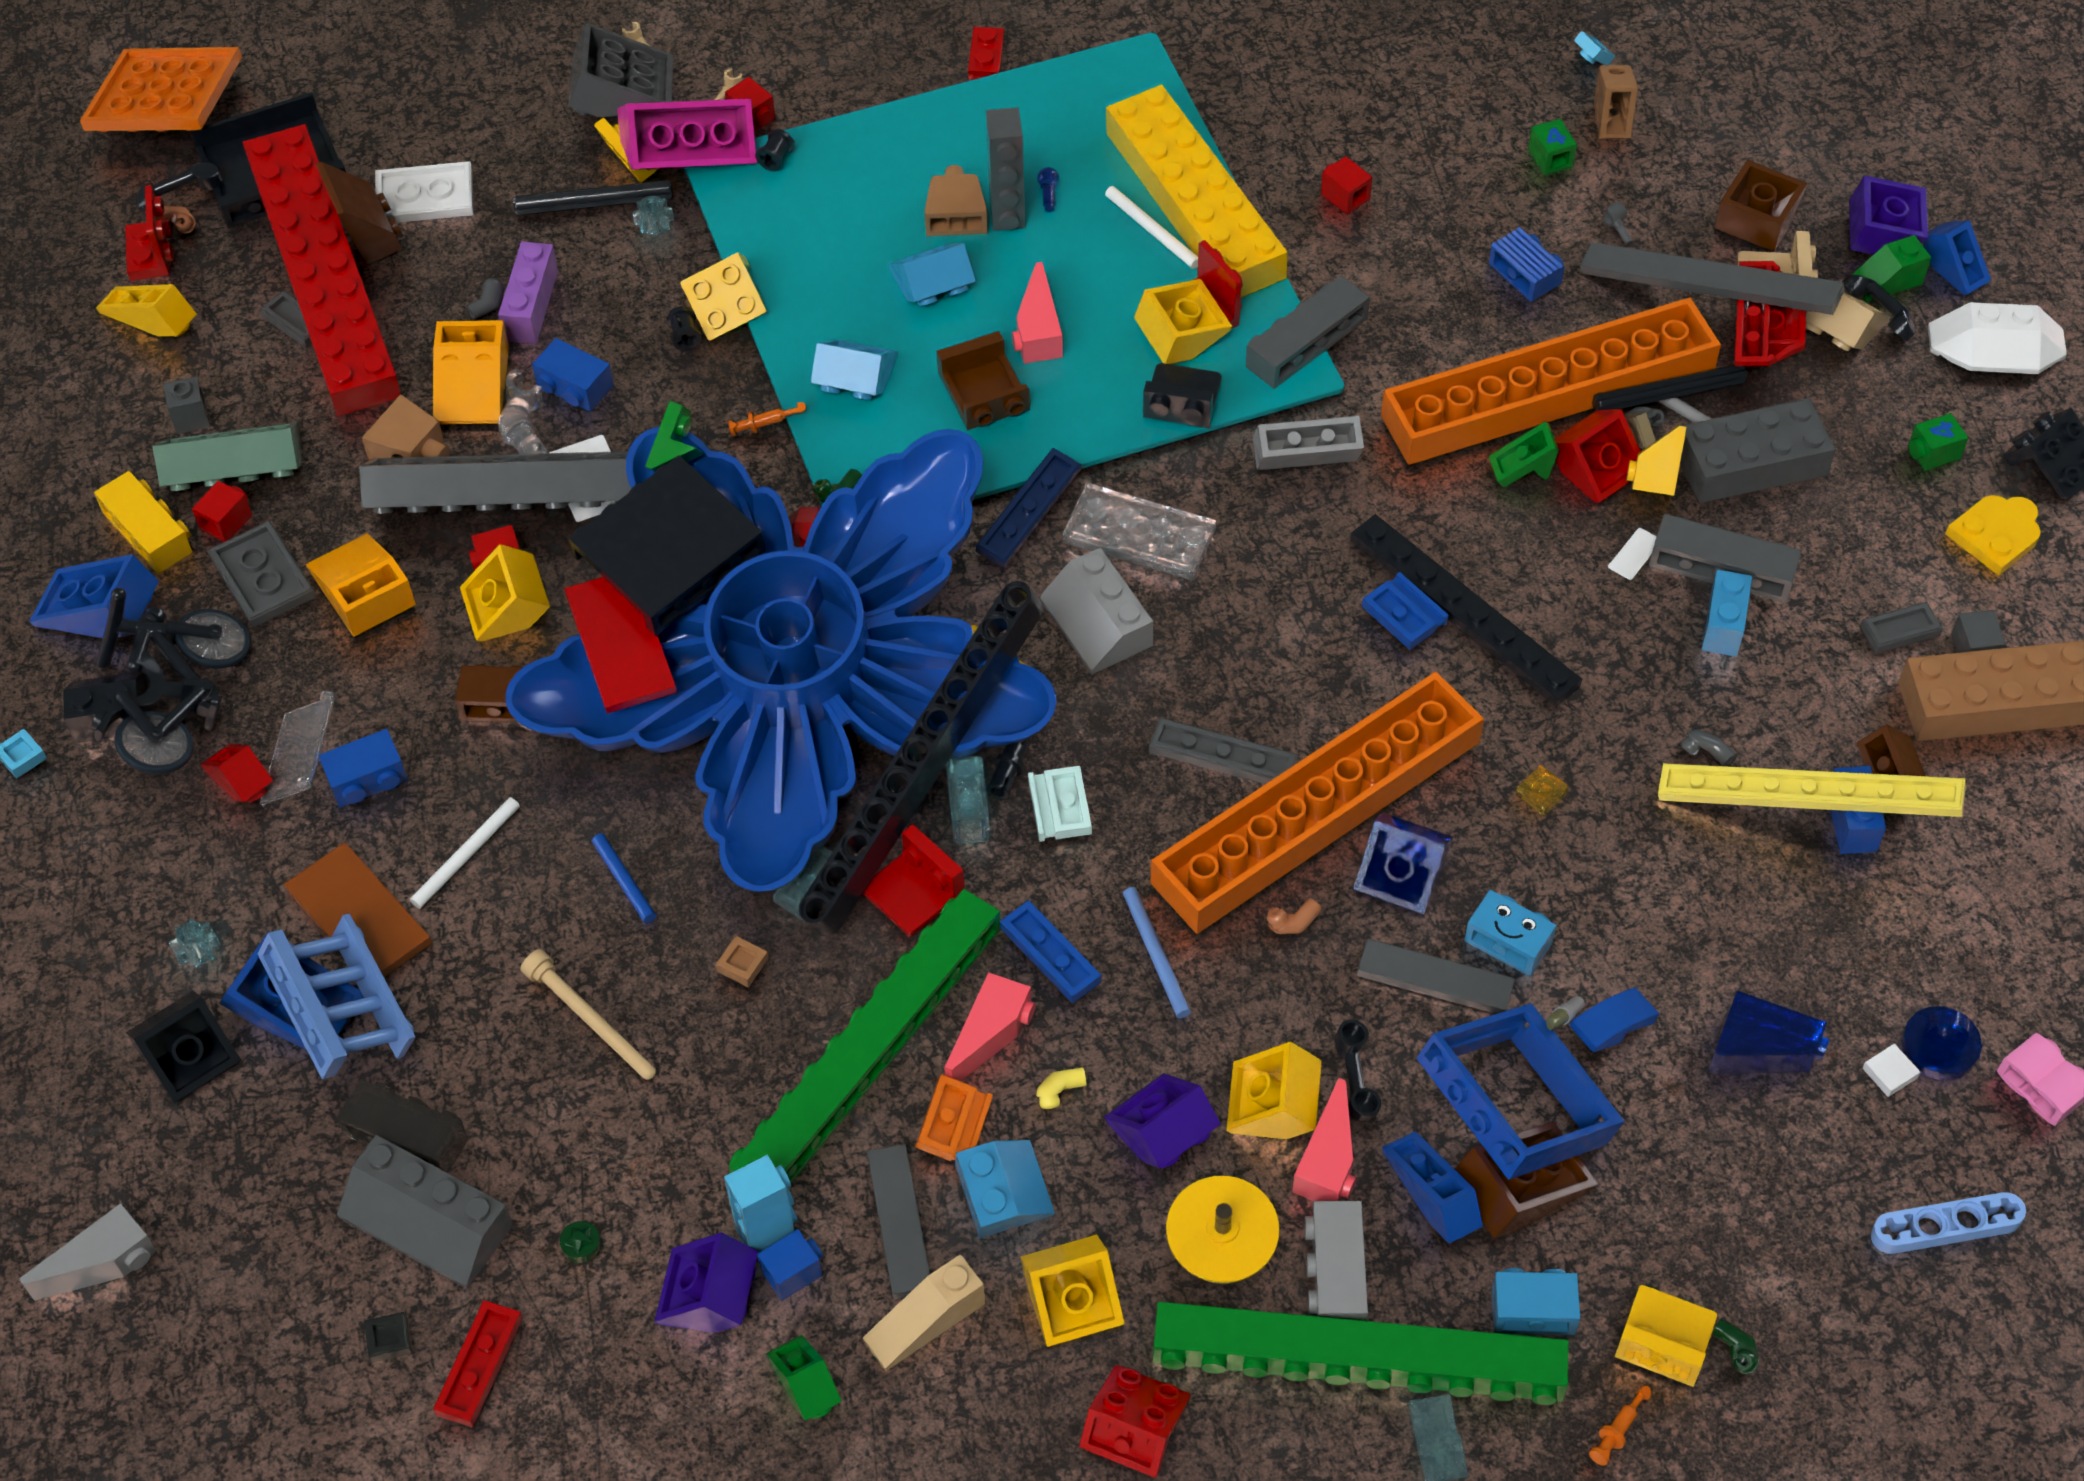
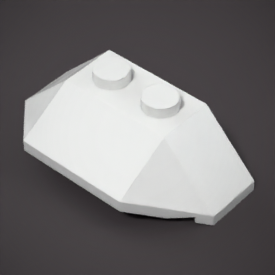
(1998, 338)

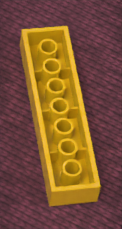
(1194, 186)

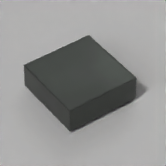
(387, 1337)

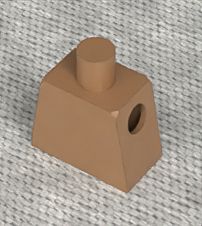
(1616, 89)
(955, 204)
(404, 432)

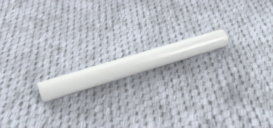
(1152, 227)
(464, 853)

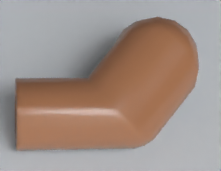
(181, 218)
(1293, 923)

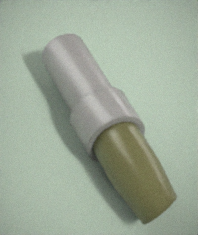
(1565, 1013)

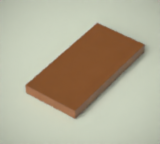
(345, 885)

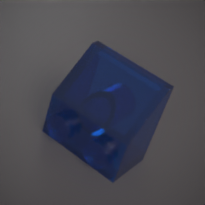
(1402, 862)

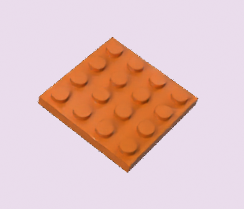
(161, 89)

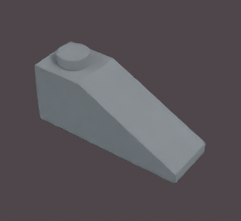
(95, 1256)

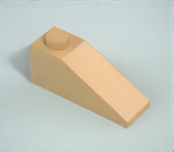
(926, 1312)

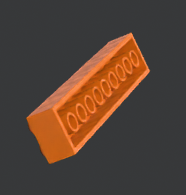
(1545, 380)
(1315, 802)

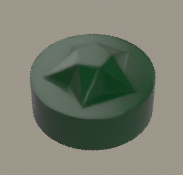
(580, 1242)

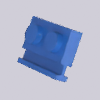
(1404, 611)

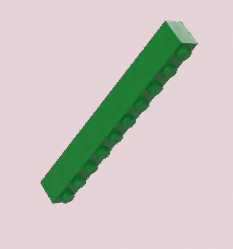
(873, 1036)
(1361, 1352)

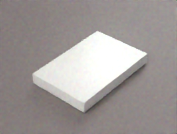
(427, 191)

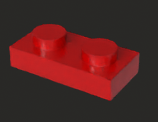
(985, 52)

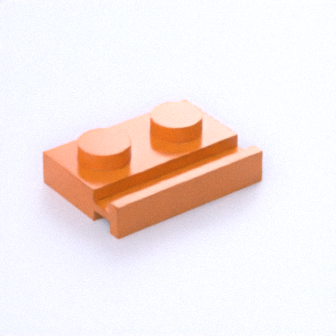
(953, 1118)

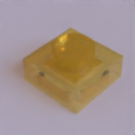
(1542, 790)

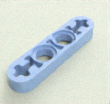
(1946, 1217)

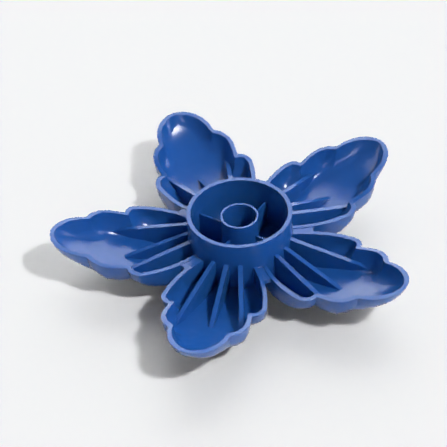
(800, 651)

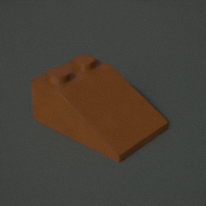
(362, 213)
(1525, 1199)

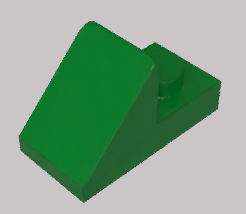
(667, 443)
(1528, 453)

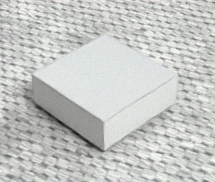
(1891, 1070)

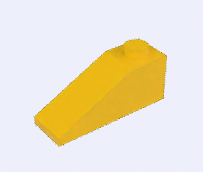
(150, 308)

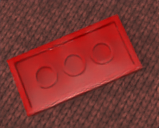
(619, 646)

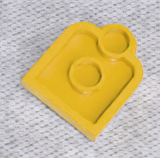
(1997, 531)

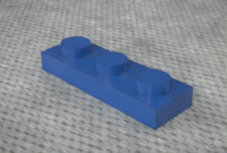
(1050, 951)

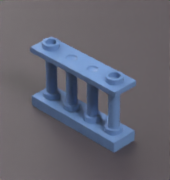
(314, 1019)

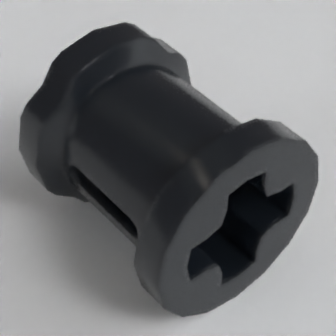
(775, 149)
(683, 328)

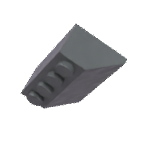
(423, 1211)

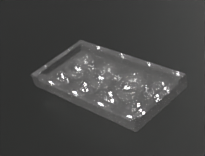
(1139, 531)

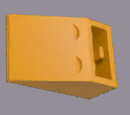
(469, 371)
(362, 583)

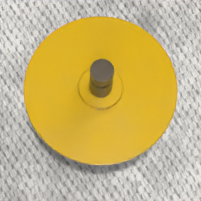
(1222, 1229)

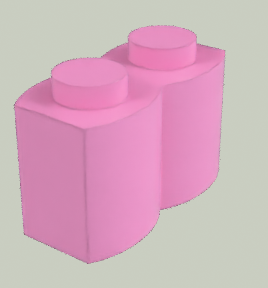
(2044, 1078)

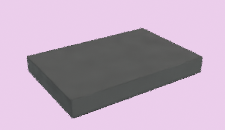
(261, 574)

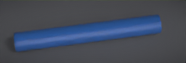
(624, 878)

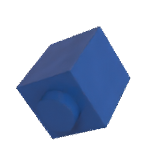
(790, 1264)

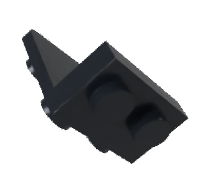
(1181, 395)
(2057, 449)

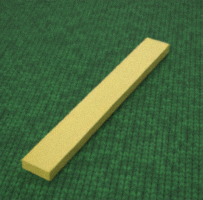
(1813, 789)

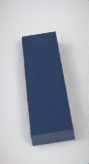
(1028, 508)

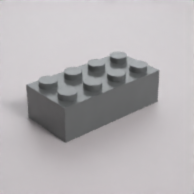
(1756, 450)

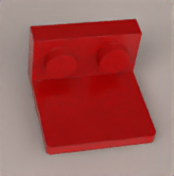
(147, 242)
(1220, 281)
(915, 883)
(1133, 1420)

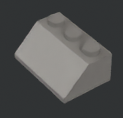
(1097, 612)

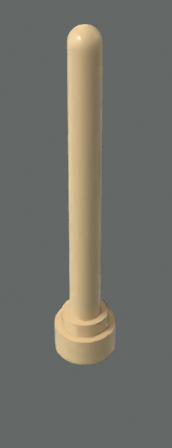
(540, 968)

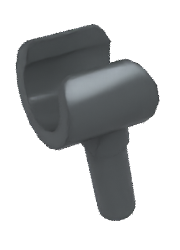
(1614, 217)

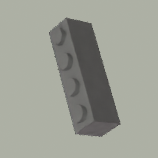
(1005, 168)
(1307, 331)
(1703, 549)

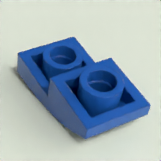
(1613, 1018)

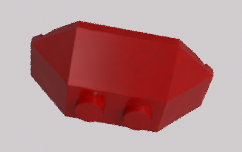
(1767, 331)

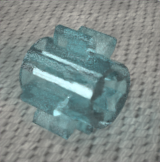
(653, 215)
(194, 943)

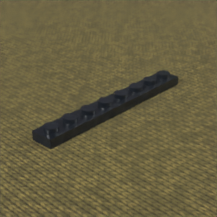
(1468, 611)

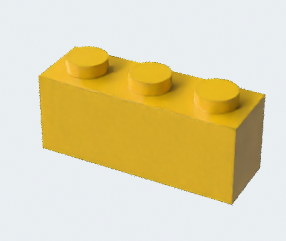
(144, 521)

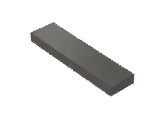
(1219, 752)
(1435, 977)
(898, 1218)

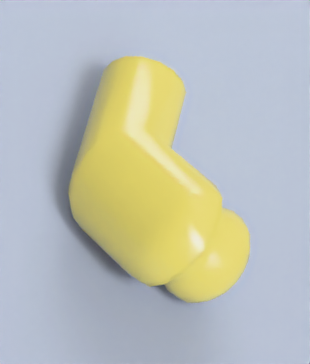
(1056, 1083)

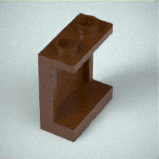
(982, 381)

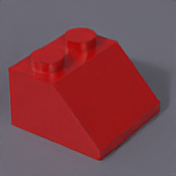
(1597, 453)

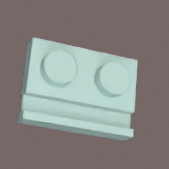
(1060, 803)

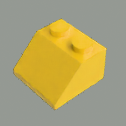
(1181, 320)
(504, 594)
(1275, 1093)
(1072, 1290)

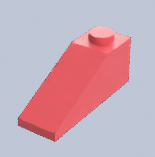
(1038, 326)
(991, 1024)
(1328, 1159)

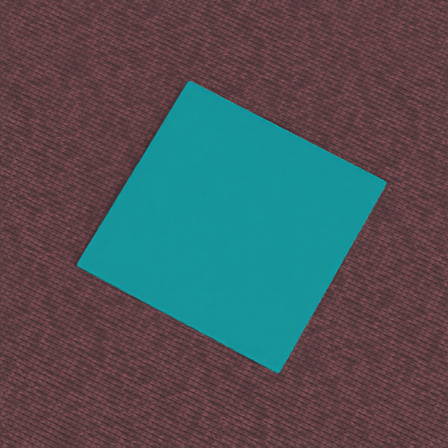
(858, 201)

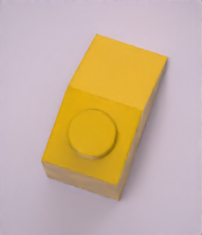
(1658, 464)

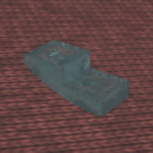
(1437, 1439)

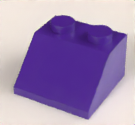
(1885, 213)
(1164, 1120)
(707, 1284)

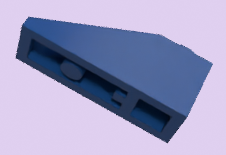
(1435, 1186)

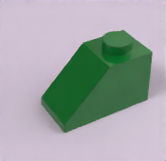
(1897, 266)
(804, 1378)

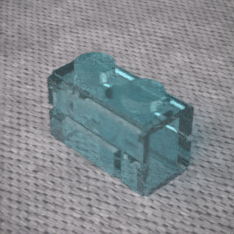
(967, 800)

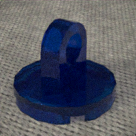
(1942, 1042)

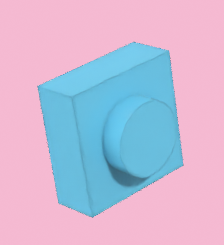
(1593, 49)
(21, 753)

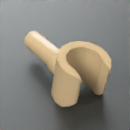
(636, 34)
(729, 82)

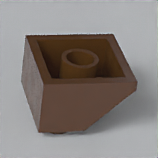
(1760, 205)

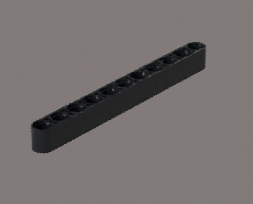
(921, 774)

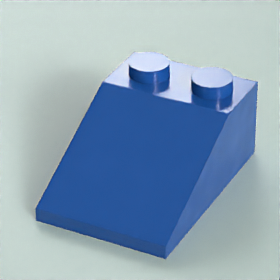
(81, 595)
(258, 1002)

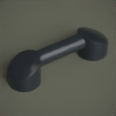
(204, 173)
(1902, 322)
(1349, 1044)

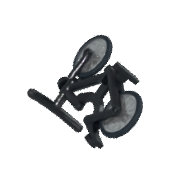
(153, 739)

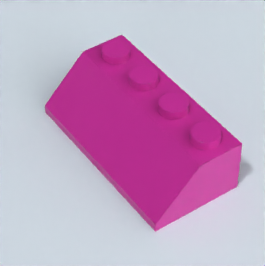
(687, 133)

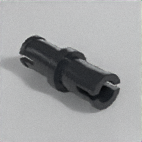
(1008, 766)

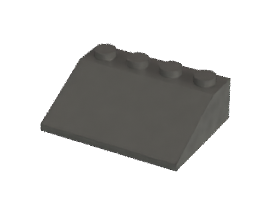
(616, 72)

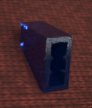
(1767, 1039)

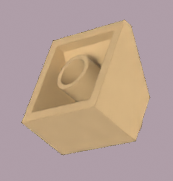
(1851, 324)

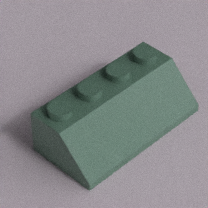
(227, 455)

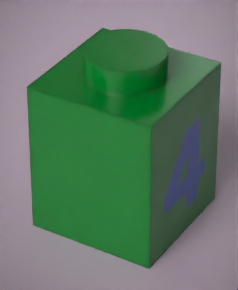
(1552, 146)
(1937, 441)

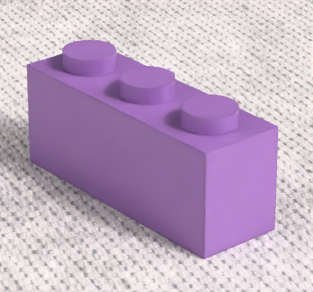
(528, 292)

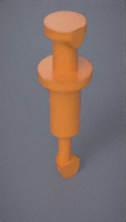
(763, 419)
(1613, 1435)

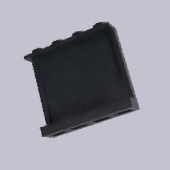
(223, 146)
(668, 543)

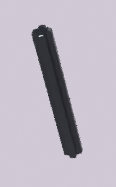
(590, 197)
(1670, 388)

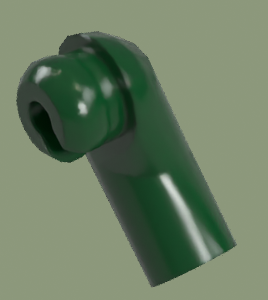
(824, 488)
(1741, 1345)

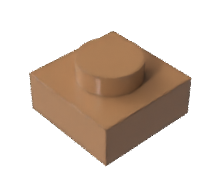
(742, 961)

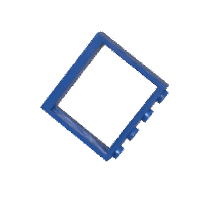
(1550, 1061)

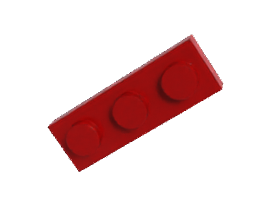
(478, 1363)

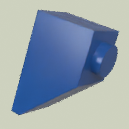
(1957, 255)

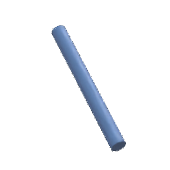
(1156, 953)

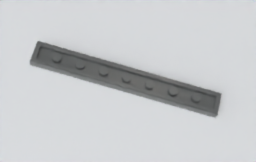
(1713, 278)

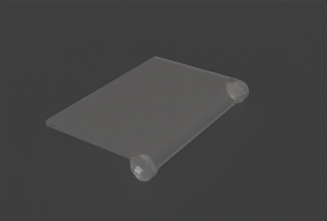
(298, 749)

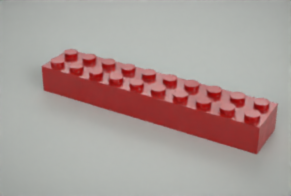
(322, 271)

